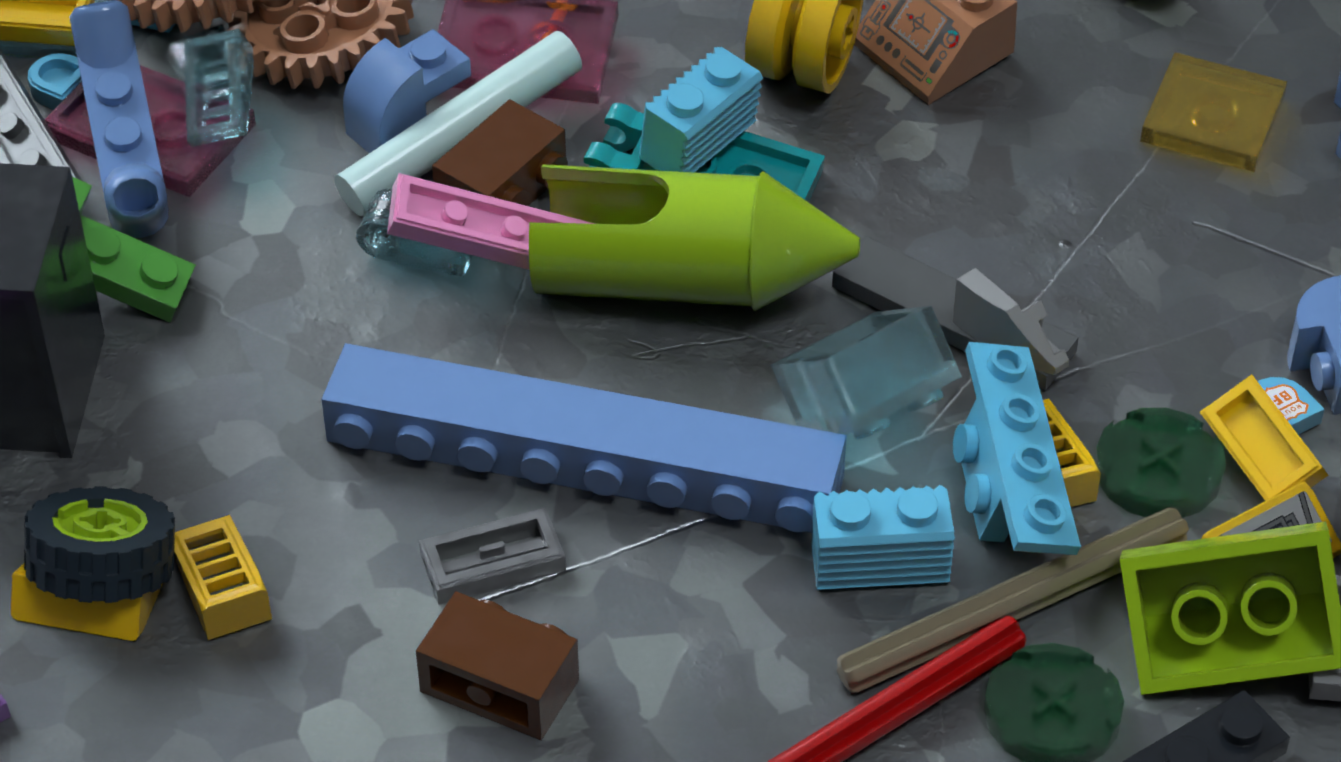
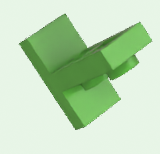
(131, 268)

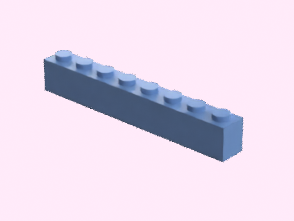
(581, 437)

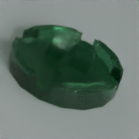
(1160, 462)
(1053, 705)

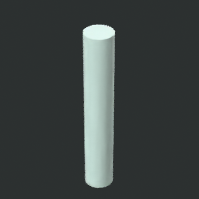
(426, 141)

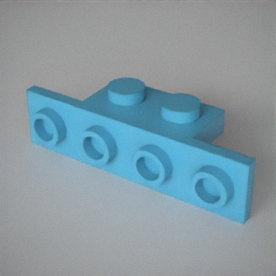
(1012, 457)

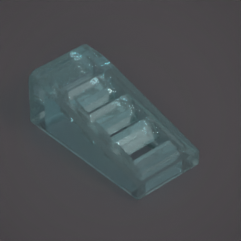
(201, 57)

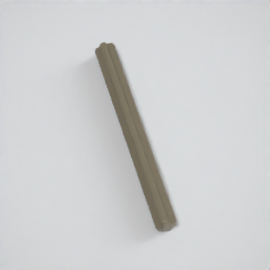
(1013, 598)

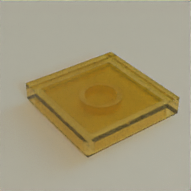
(1214, 112)

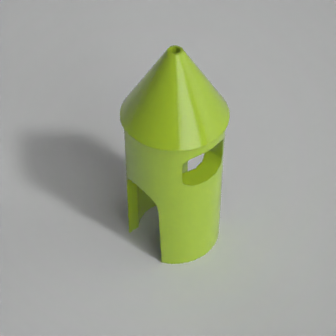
(681, 237)

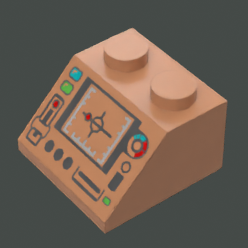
(937, 42)

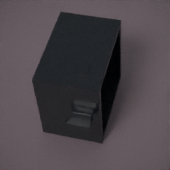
(46, 311)

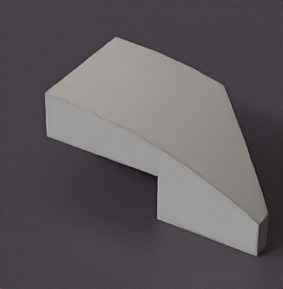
(996, 318)

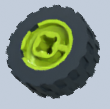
(99, 544)

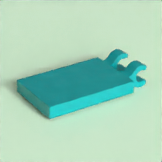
(744, 155)

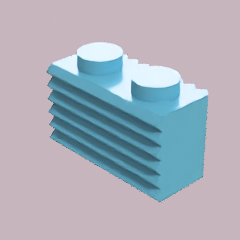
(700, 113)
(882, 538)

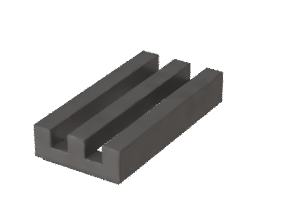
(495, 563)

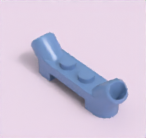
(119, 118)

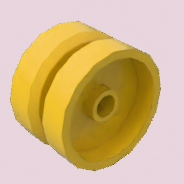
(803, 37)

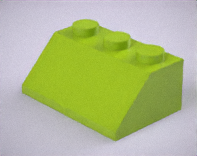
(1233, 608)

